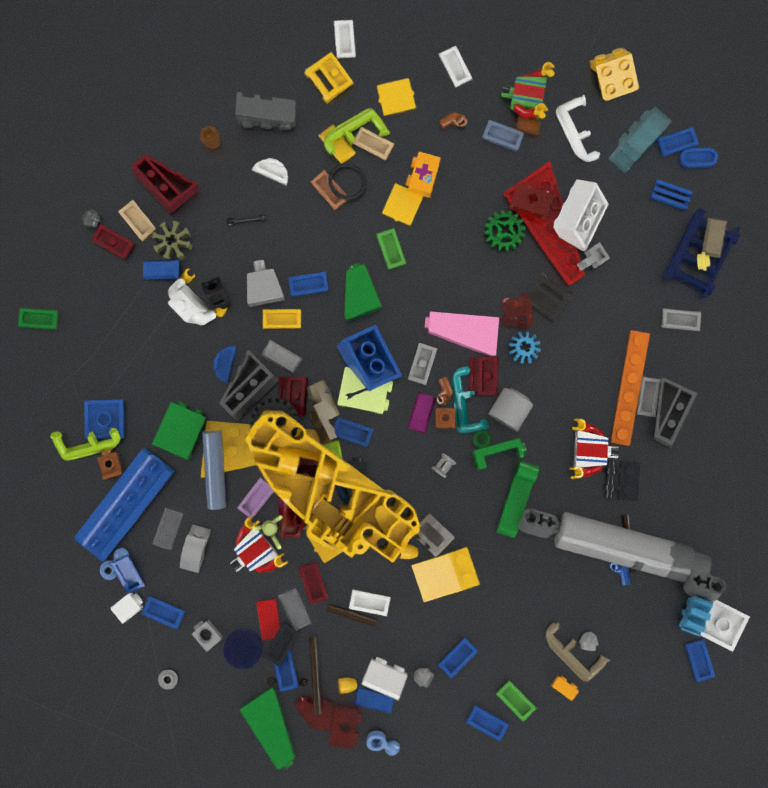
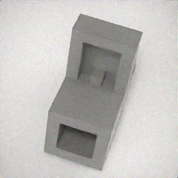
(194, 548)

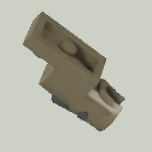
(323, 410)

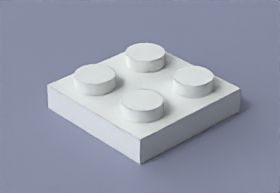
(725, 625)

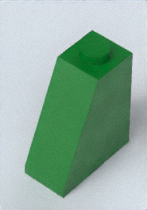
(360, 293)

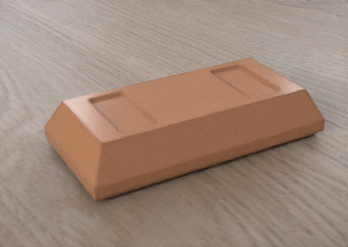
(321, 184)

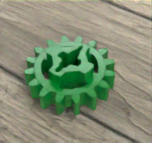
(498, 226)

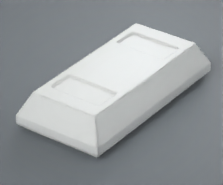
(344, 38)
(455, 66)
(369, 602)

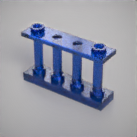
(682, 254)

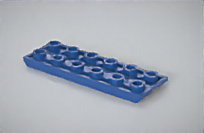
(124, 504)

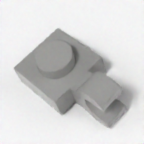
(595, 256)

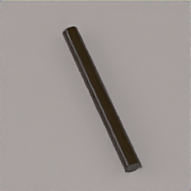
(315, 676)

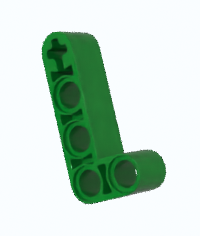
(517, 498)

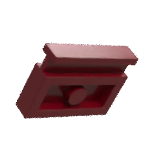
(484, 375)
(294, 391)

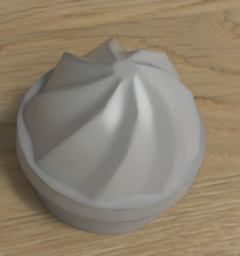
(588, 641)
(423, 677)

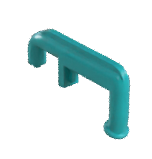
(459, 401)

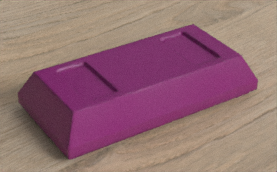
(421, 412)

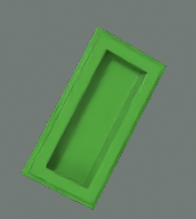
(391, 248)
(516, 700)

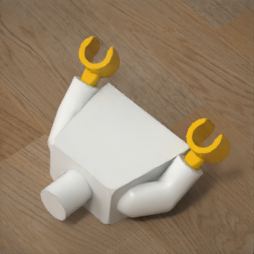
(188, 304)

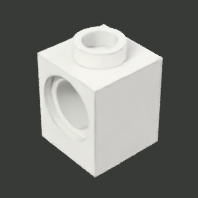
(127, 607)

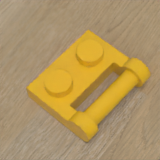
(334, 74)

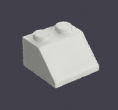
(385, 678)

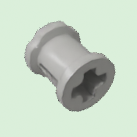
(443, 465)

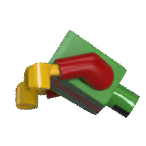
(529, 93)

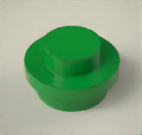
(482, 439)

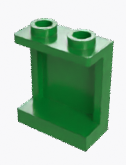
(180, 430)
(515, 444)

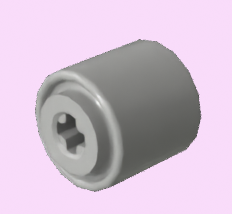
(511, 408)

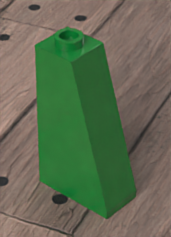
(269, 726)

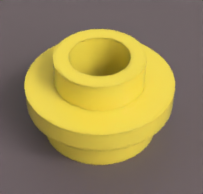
(703, 261)

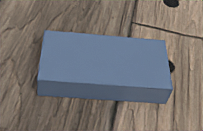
(503, 135)

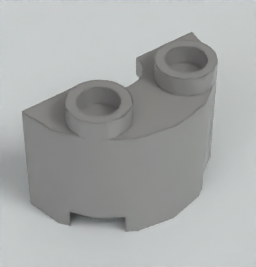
(434, 535)

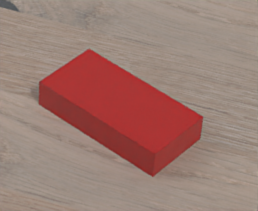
(268, 618)

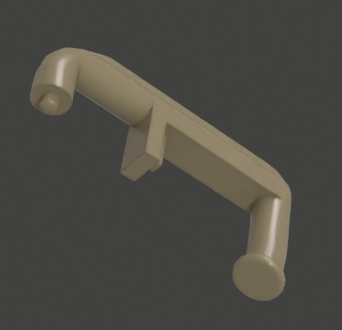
(571, 661)

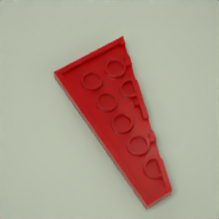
(559, 252)

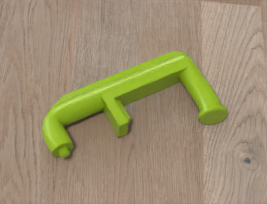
(352, 124)
(86, 449)

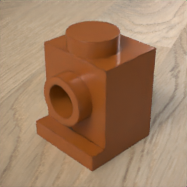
(115, 470)

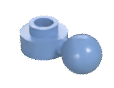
(120, 552)
(377, 741)

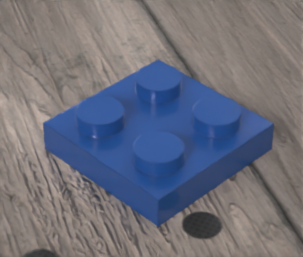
(102, 416)

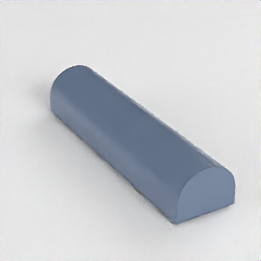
(214, 470)

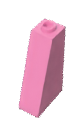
(469, 331)

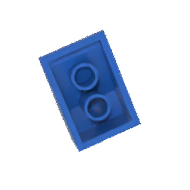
(369, 358)

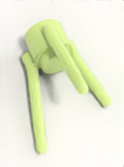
(270, 528)

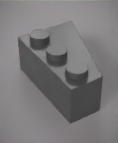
(265, 112)
(248, 387)
(672, 411)

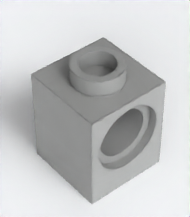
(207, 644)

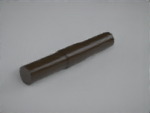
(351, 615)

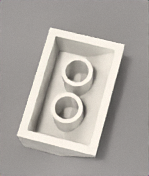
(581, 214)

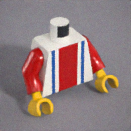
(590, 450)
(255, 550)

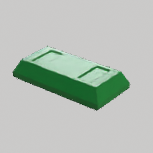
(37, 318)

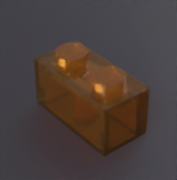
(528, 126)

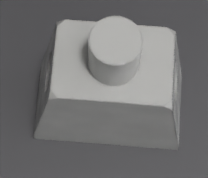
(263, 286)

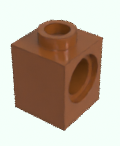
(444, 418)

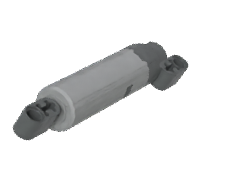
(627, 549)

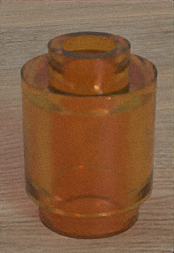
(208, 132)

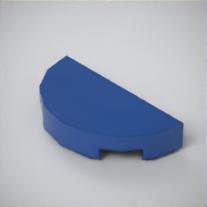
(224, 363)

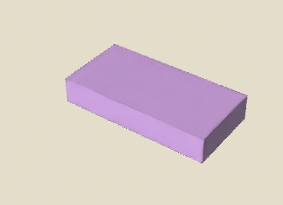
(256, 498)

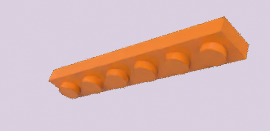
(629, 388)

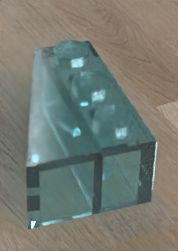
(639, 139)

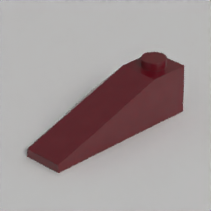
(291, 523)

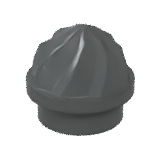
(91, 219)

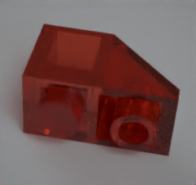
(306, 709)

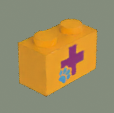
(423, 175)

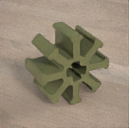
(179, 237)

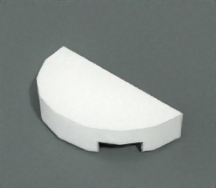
(272, 169)

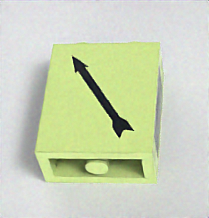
(356, 396)

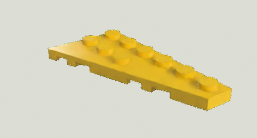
(235, 449)

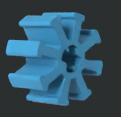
(695, 615)

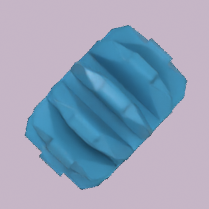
(521, 353)

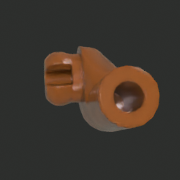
(453, 118)
(446, 392)

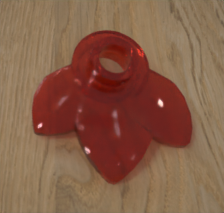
(515, 309)

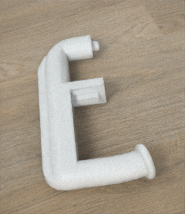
(570, 131)

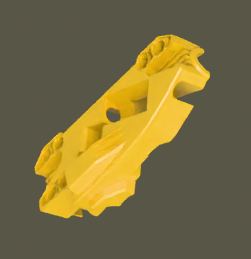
(305, 494)

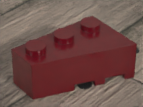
(164, 184)

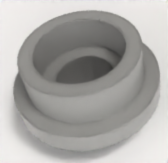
(174, 679)

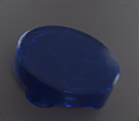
(243, 649)

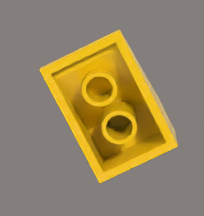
(445, 574)

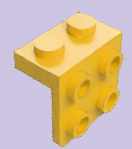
(615, 73)

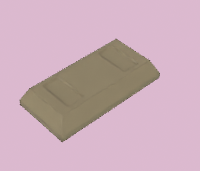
(714, 237)

